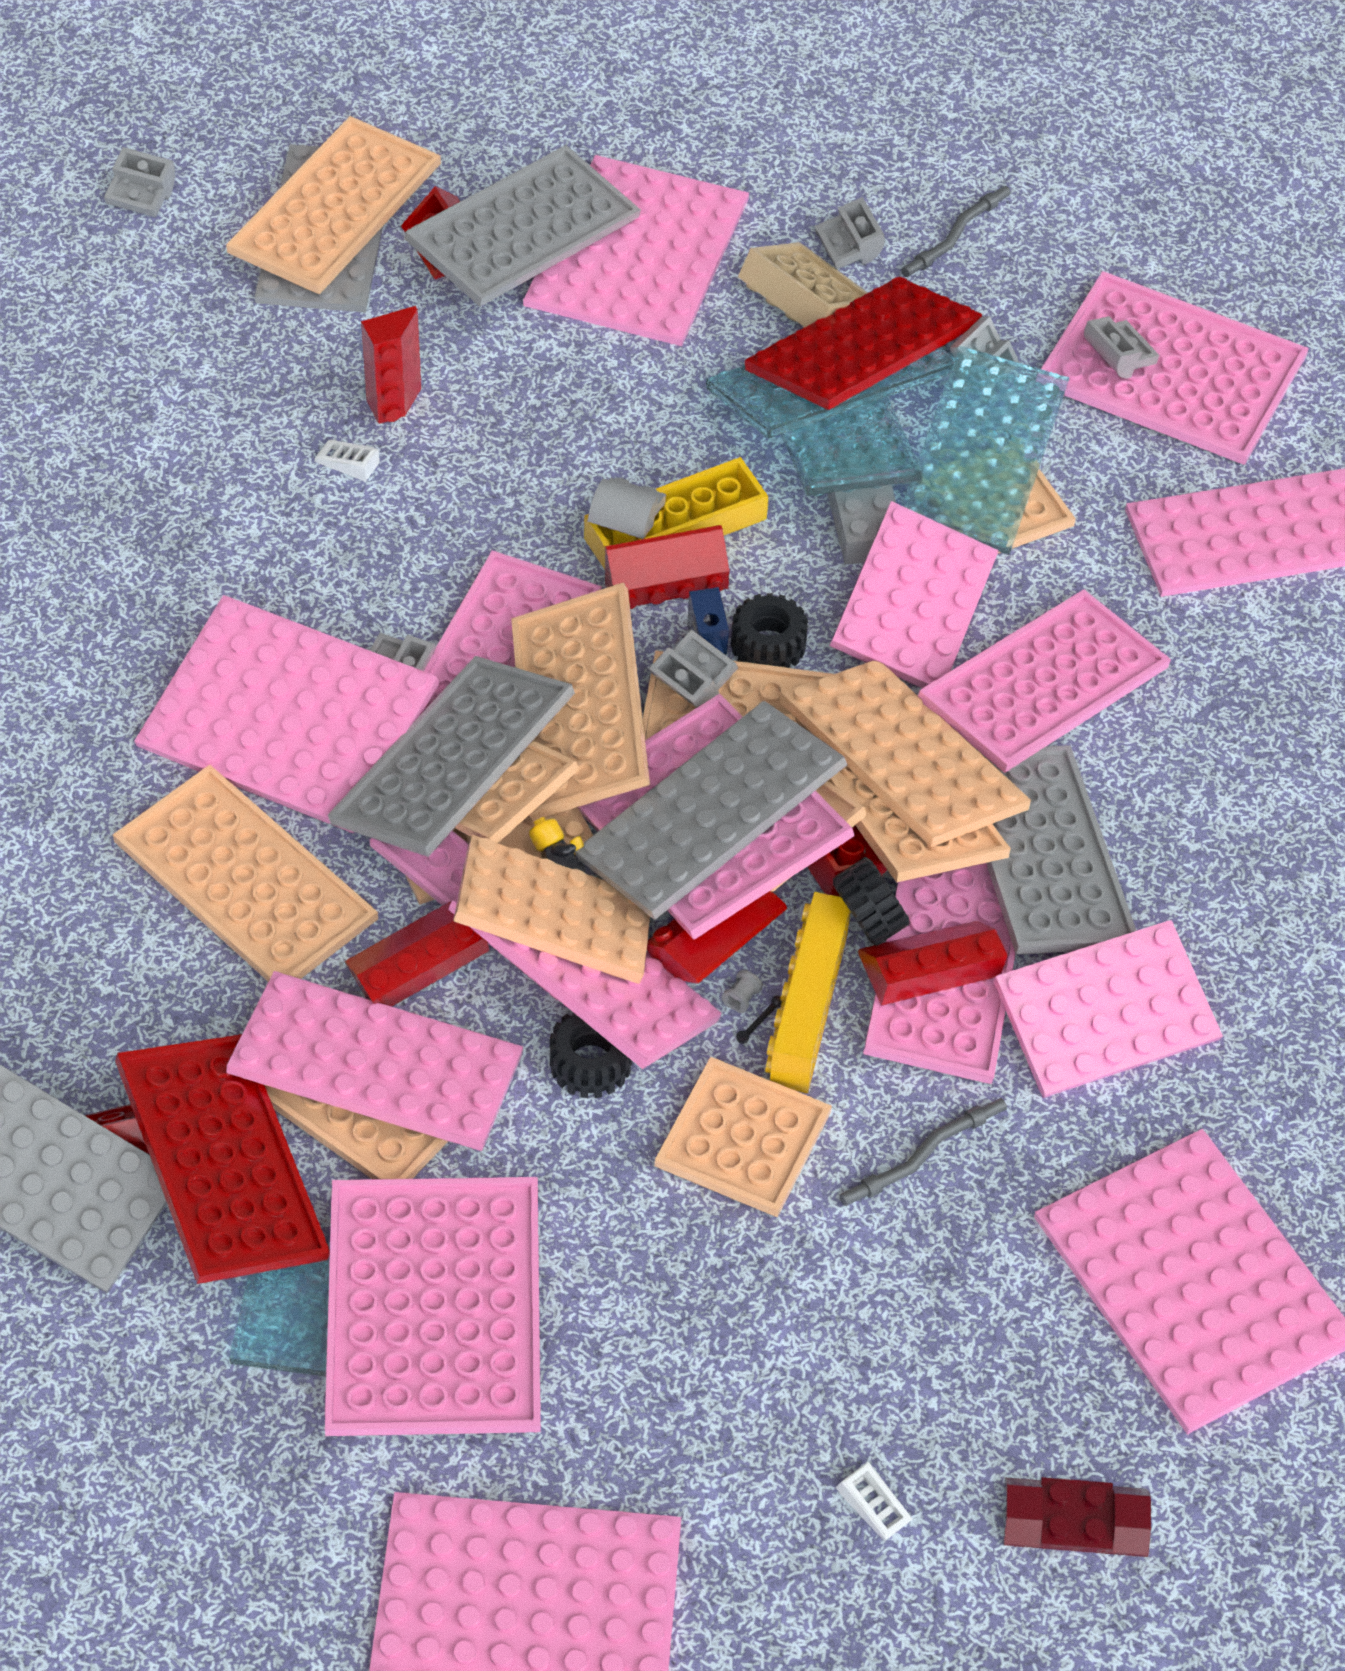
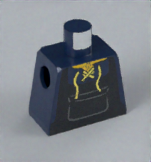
(709, 603)

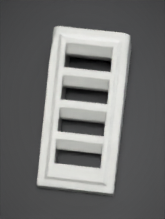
(354, 468)
(865, 1510)

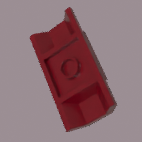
(1077, 1516)

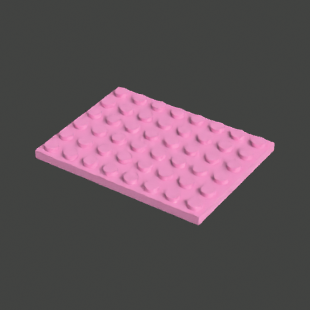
(652, 269)
(1212, 377)
(283, 708)
(769, 860)
(1195, 1280)
(433, 1307)
(524, 1587)

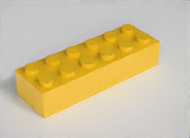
(713, 497)
(808, 992)

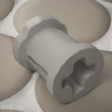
(742, 991)

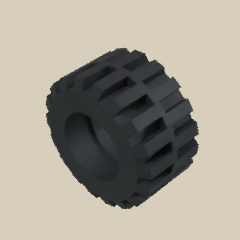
(769, 614)
(871, 901)
(585, 1073)

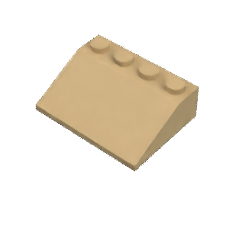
(798, 282)

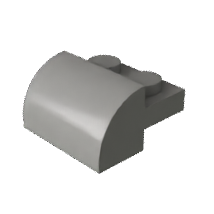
(140, 182)
(851, 235)
(984, 338)
(1120, 345)
(625, 506)
(411, 651)
(694, 669)

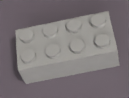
(858, 518)

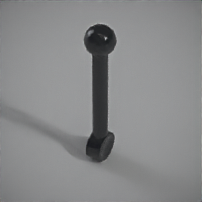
(743, 1036)

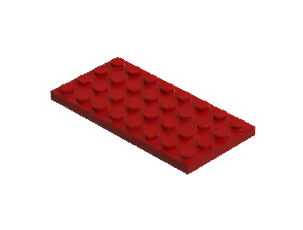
(862, 342)
(221, 1161)

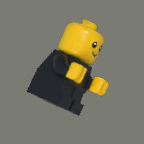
(550, 842)

